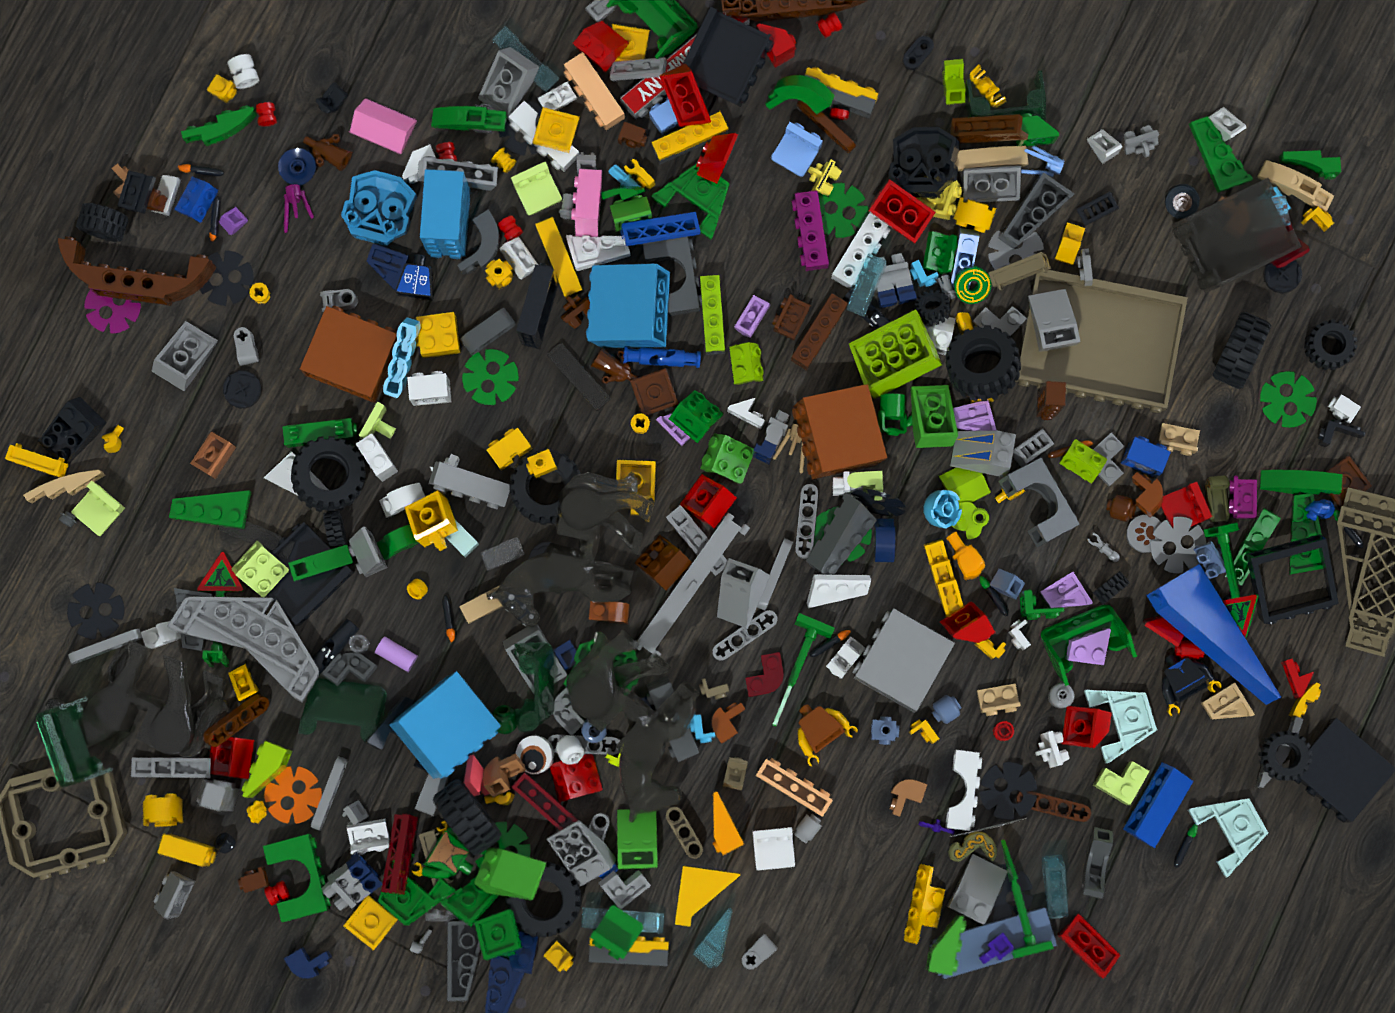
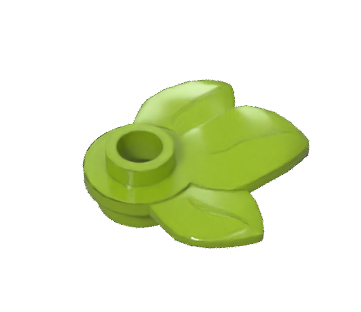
(968, 520)

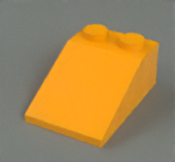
(725, 833)

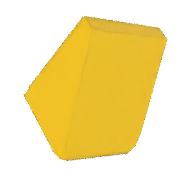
(964, 322)

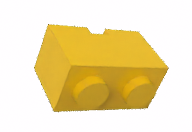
(508, 447)

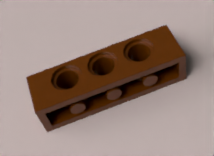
(819, 332)
(1050, 400)

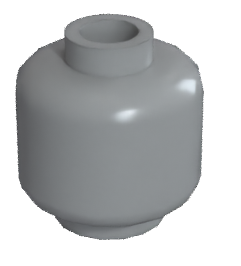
(1056, 701)

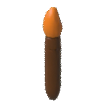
(1061, 452)

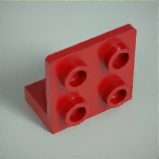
(1186, 503)
(576, 778)

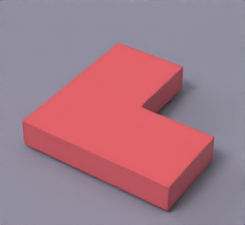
(474, 777)

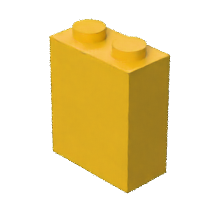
(187, 850)

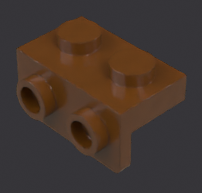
(791, 317)

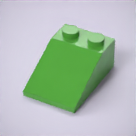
(933, 416)
(509, 874)

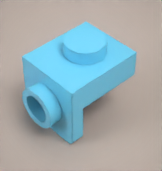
(918, 274)

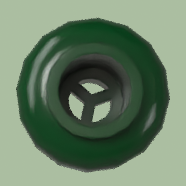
(506, 718)

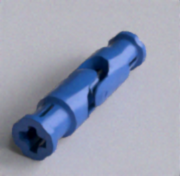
(669, 357)

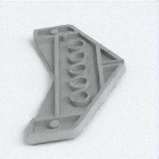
(245, 625)

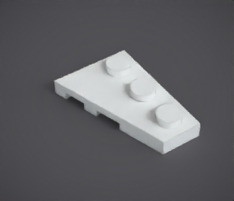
(596, 250)
(281, 475)
(835, 588)

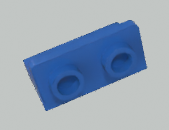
(196, 199)

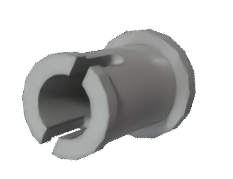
(567, 205)
(946, 286)

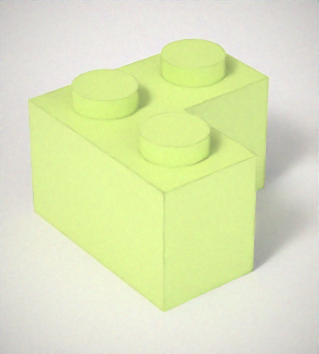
(1122, 787)

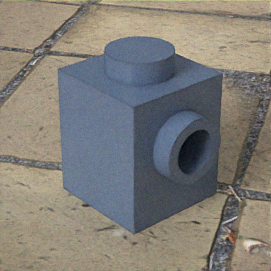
(1004, 581)

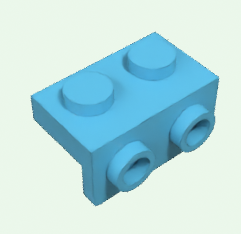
(696, 726)

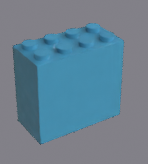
(445, 213)
(628, 306)
(445, 726)

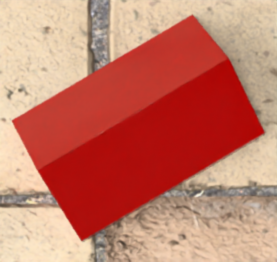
(685, 96)
(901, 211)
(1089, 945)

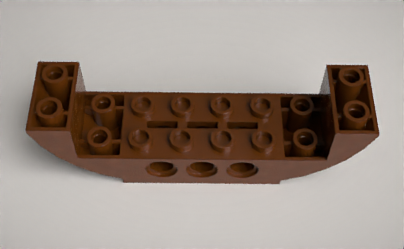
(783, 9)
(164, 288)

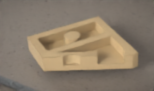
(1227, 704)

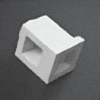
(1343, 408)

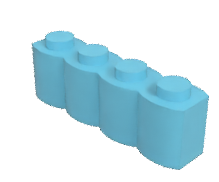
(401, 361)

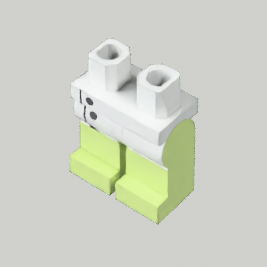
(858, 480)

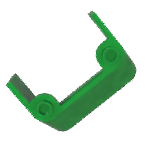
(665, 18)
(1057, 636)

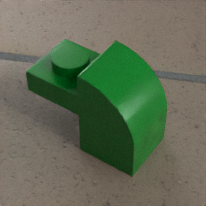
(396, 542)

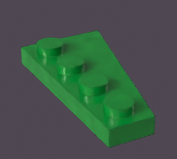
(1221, 163)

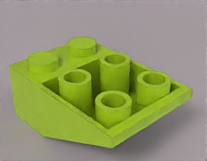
(269, 765)

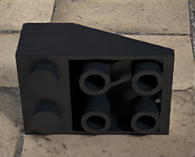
(71, 430)

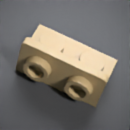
(1179, 439)
(998, 699)

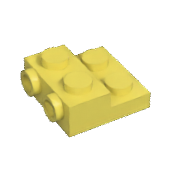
(944, 206)

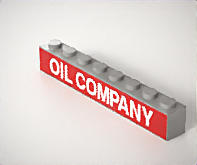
(651, 90)

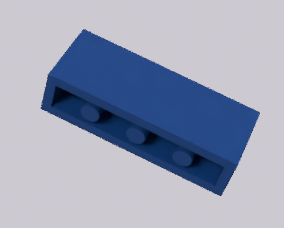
(1158, 805)

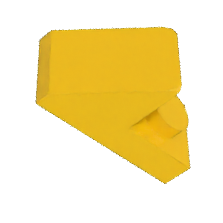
(1070, 243)
(242, 682)

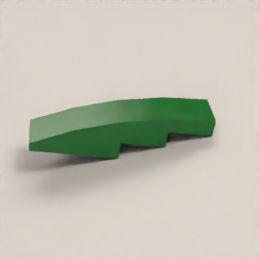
(1300, 481)

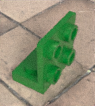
(695, 415)
(1027, 602)

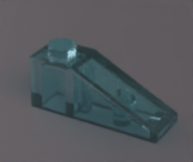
(866, 284)
(1055, 886)
(713, 944)

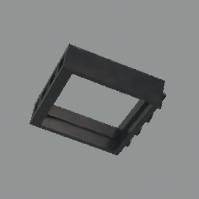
(537, 306)
(1286, 550)

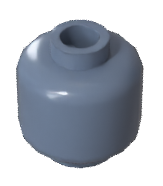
(946, 709)
(592, 737)

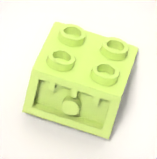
(536, 188)
(97, 509)
(259, 569)

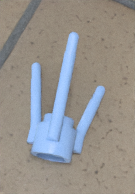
(1053, 163)

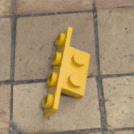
(925, 905)

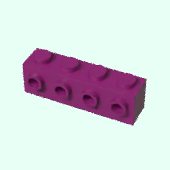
(811, 230)

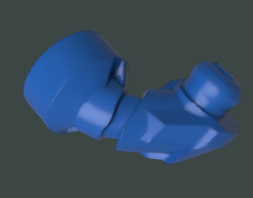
(1322, 509)

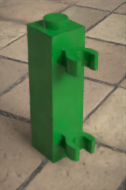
(300, 434)

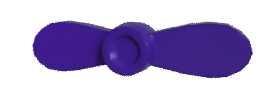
(936, 827)

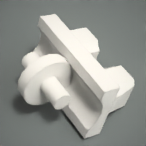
(558, 97)
(1049, 749)

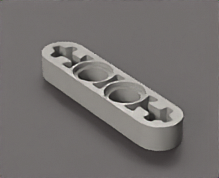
(806, 521)
(775, 573)
(742, 632)
(104, 646)
(585, 744)
(329, 793)

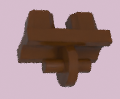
(571, 316)

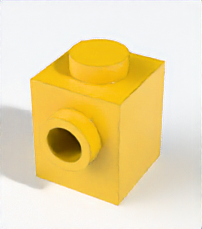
(541, 463)

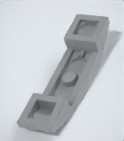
(692, 535)

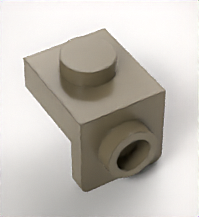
(717, 692)
(735, 773)

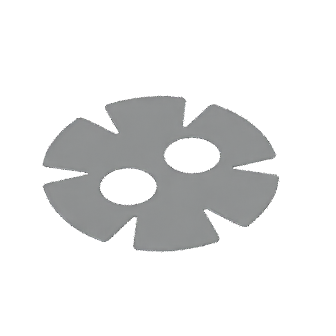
(1001, 258)
(1166, 533)

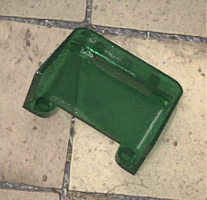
(343, 704)

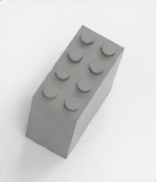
(902, 660)

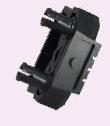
(925, 146)

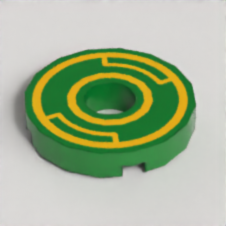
(975, 295)

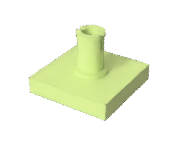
(375, 424)

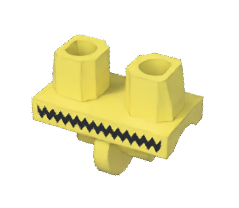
(828, 170)

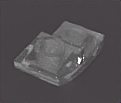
(437, 915)

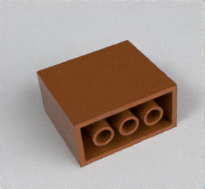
(350, 353)
(839, 431)

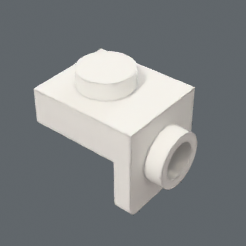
(1018, 638)

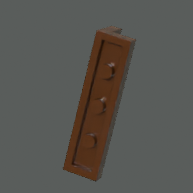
(988, 129)

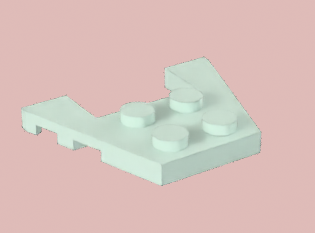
(1130, 715)
(1239, 824)

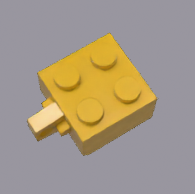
(438, 335)
(645, 473)
(431, 520)

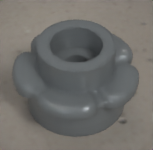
(67, 519)

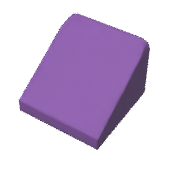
(233, 220)

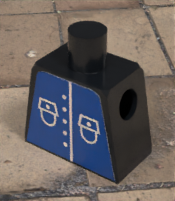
(416, 280)

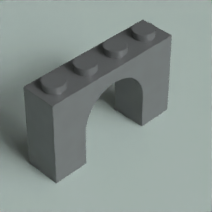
(677, 250)
(1038, 478)

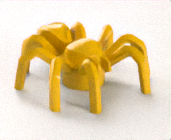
(986, 87)

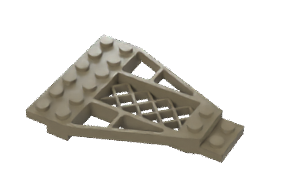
(1374, 515)

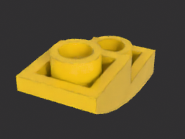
(1310, 695)

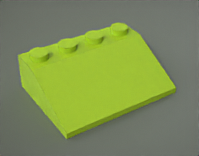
(894, 354)

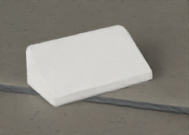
(168, 187)
(518, 257)

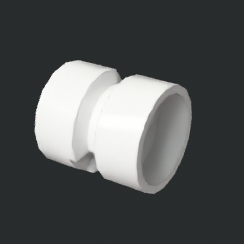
(243, 73)

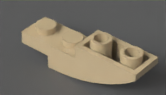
(1296, 184)

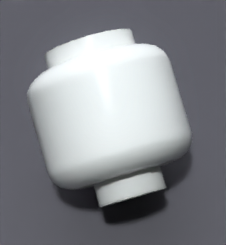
(569, 749)

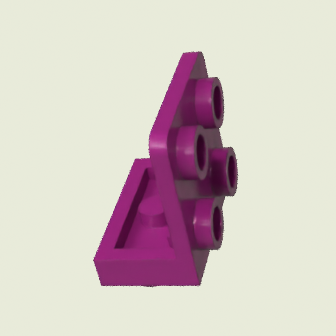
(1244, 498)

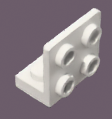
(773, 849)

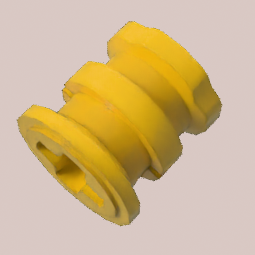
(503, 160)
(262, 288)
(640, 417)

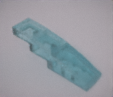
(651, 921)

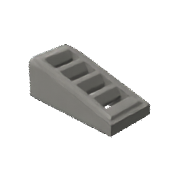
(1023, 456)

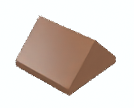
(213, 455)

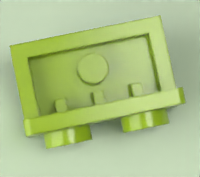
(746, 363)
(1083, 461)

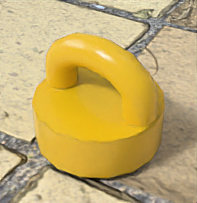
(417, 589)

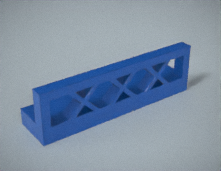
(660, 225)

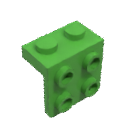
(727, 458)

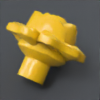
(257, 811)

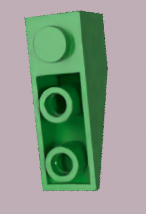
(320, 562)

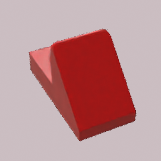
(1297, 683)

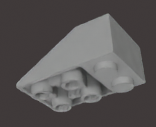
(1053, 320)
(740, 592)
(582, 852)

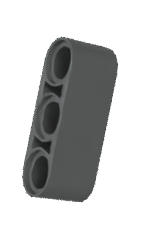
(487, 331)

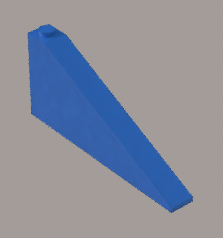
(1202, 617)

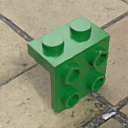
(616, 932)

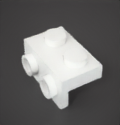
(368, 836)

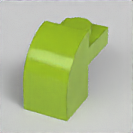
(953, 81)

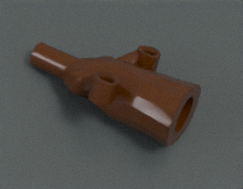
(331, 153)
(606, 362)

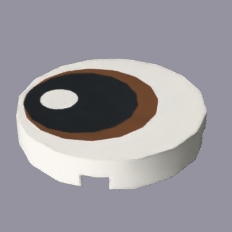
(535, 754)

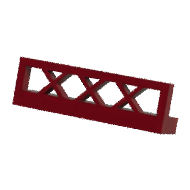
(399, 872)

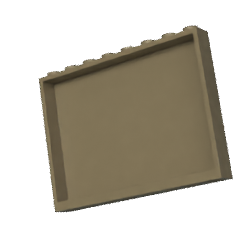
(1124, 343)

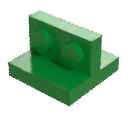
(498, 935)

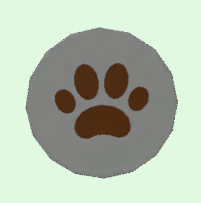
(1140, 533)

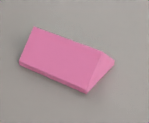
(382, 126)

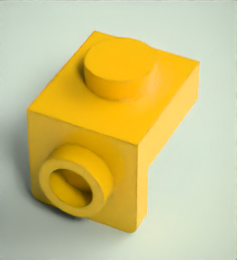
(1321, 218)

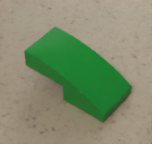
(624, 191)

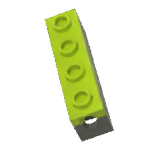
(712, 315)

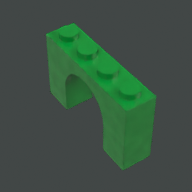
(302, 850)

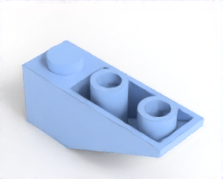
(663, 117)
(965, 251)

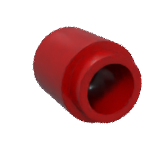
(1188, 650)

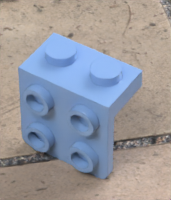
(797, 149)

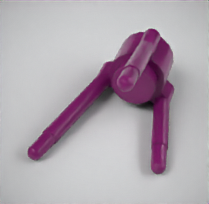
(294, 195)

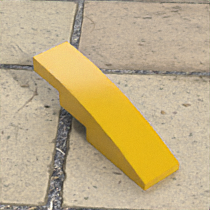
(558, 256)
(943, 577)

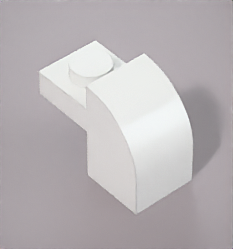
(400, 498)
(845, 657)

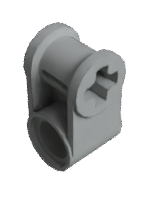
(337, 299)
(245, 350)
(600, 831)
(761, 950)

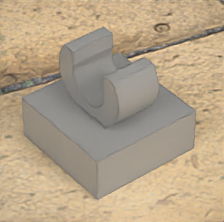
(586, 161)
(355, 813)

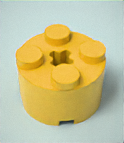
(974, 214)
(162, 811)

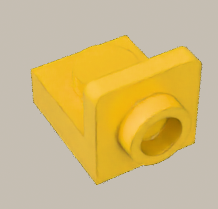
(222, 88)
(987, 648)
(927, 732)
(559, 957)

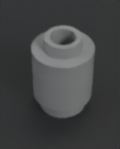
(808, 828)

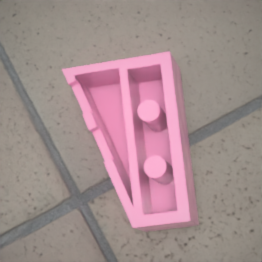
(587, 202)

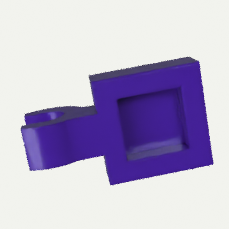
(998, 947)

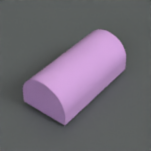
(752, 316)
(396, 654)

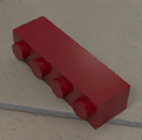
(543, 802)

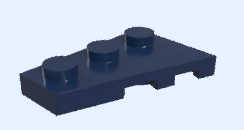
(501, 986)

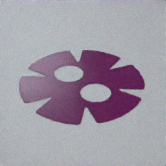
(117, 320)

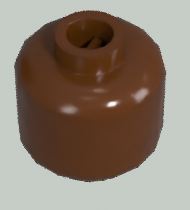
(1121, 508)

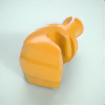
(968, 557)

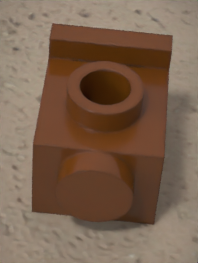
(632, 135)
(157, 201)
(254, 880)

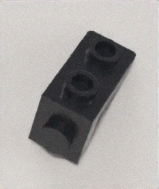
(1325, 434)

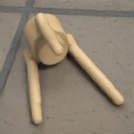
(792, 433)

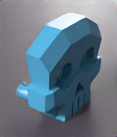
(383, 193)

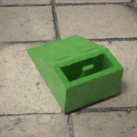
(637, 840)
(943, 952)

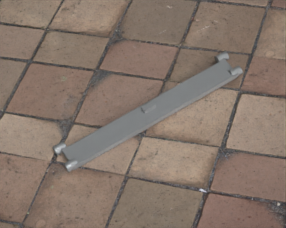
(690, 583)

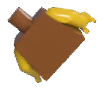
(820, 728)

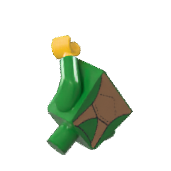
(445, 857)

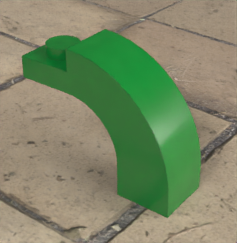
(802, 88)

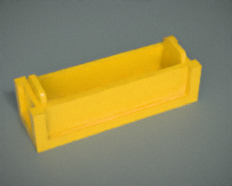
(36, 461)

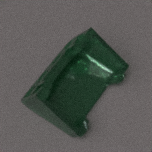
(536, 660)

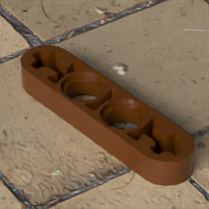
(828, 127)
(237, 722)
(1053, 804)

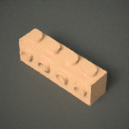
(594, 91)
(793, 787)

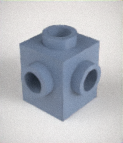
(877, 733)

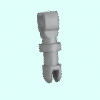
(1103, 548)

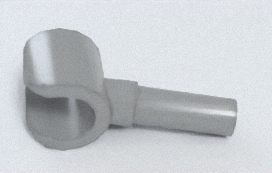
(417, 947)

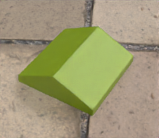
(966, 484)

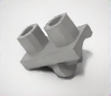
(1141, 143)

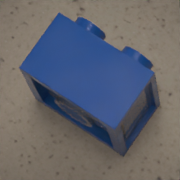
(1146, 456)

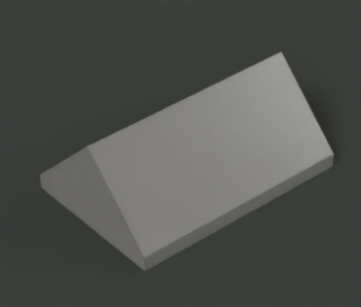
(991, 184)

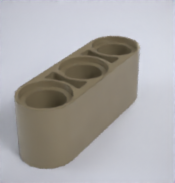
(683, 822)

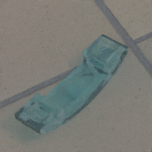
(545, 77)

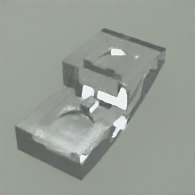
(502, 553)

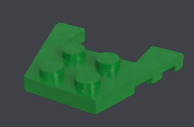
(700, 192)
(415, 901)

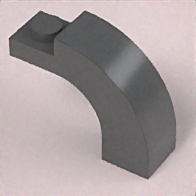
(489, 245)
(1096, 862)

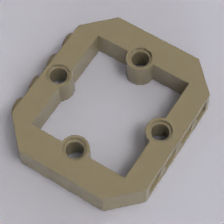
(18, 845)

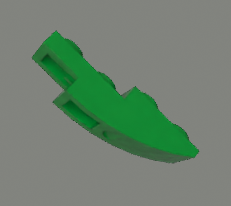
(468, 118)
(228, 125)
(1254, 541)

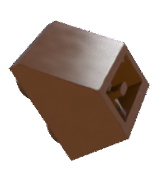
(663, 562)

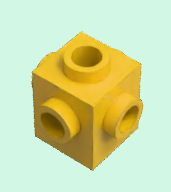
(501, 279)

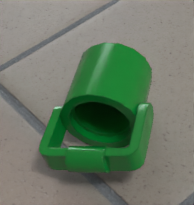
(892, 408)

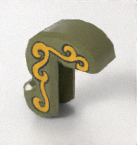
(1217, 497)
(971, 843)

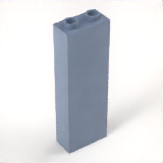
(976, 939)

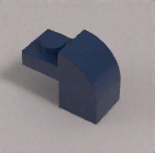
(884, 540)
(303, 966)

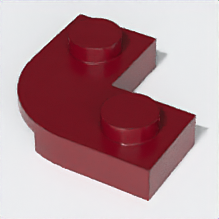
(770, 680)

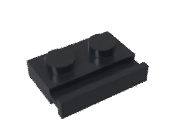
(136, 192)

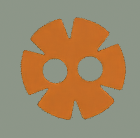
(300, 809)

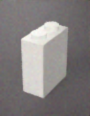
(376, 457)

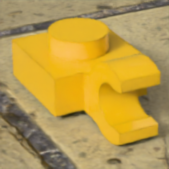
(643, 177)

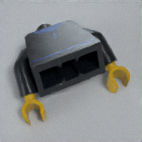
(1184, 680)

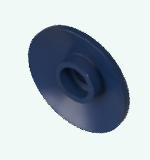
(294, 158)

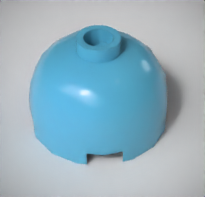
(942, 508)

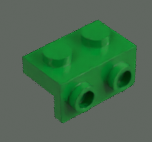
(940, 252)

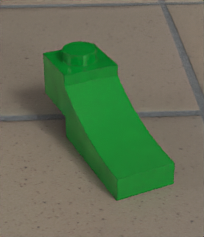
(1325, 167)

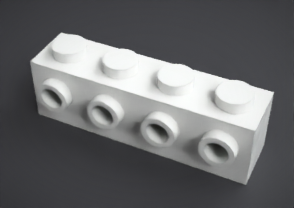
(865, 242)

